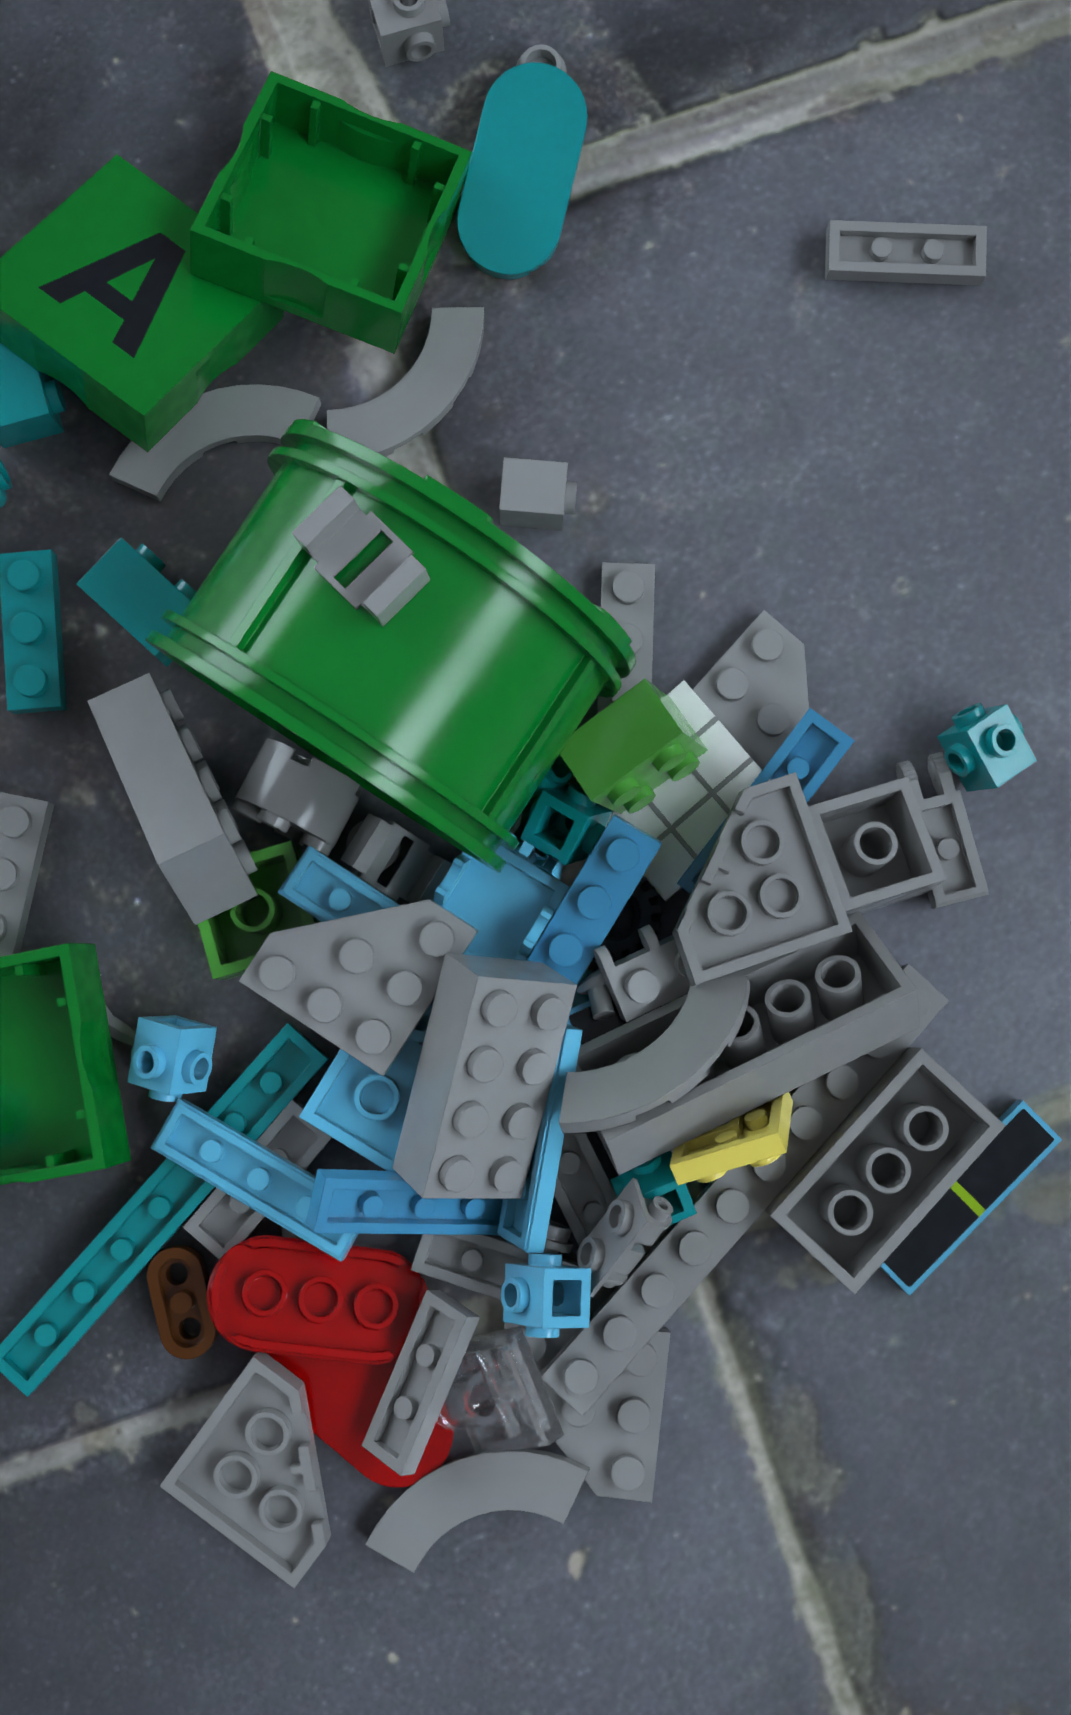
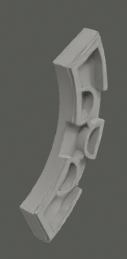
(425, 391)
(218, 418)
(663, 1069)
(472, 1487)

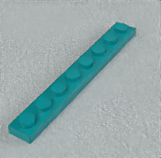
(150, 1218)

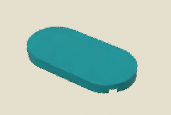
(522, 170)

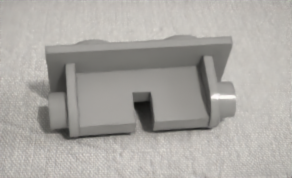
(612, 1243)

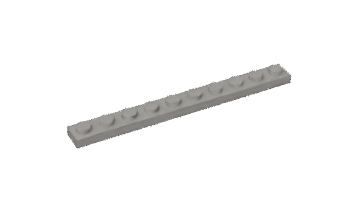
(723, 1215)

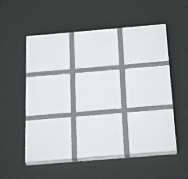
(694, 807)

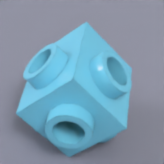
(171, 1056)
(546, 1295)

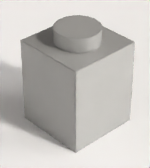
(535, 494)

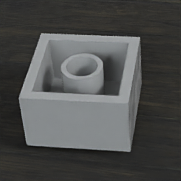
(877, 846)

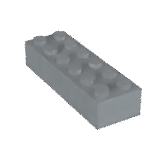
(799, 1023)

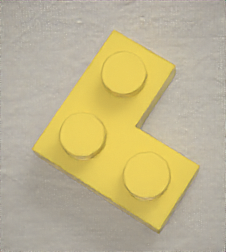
(749, 1139)

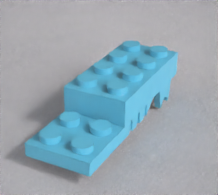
(511, 915)

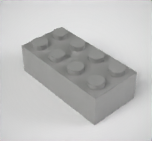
(175, 798)
(483, 1077)
(884, 1168)

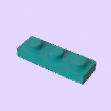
(32, 632)

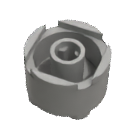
(297, 797)

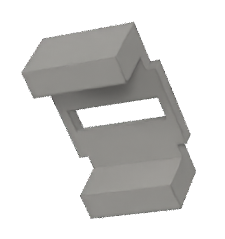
(341, 531)
(415, 876)

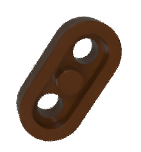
(181, 1300)

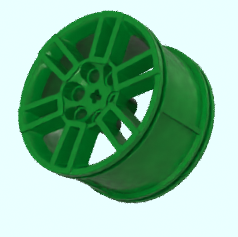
(448, 701)

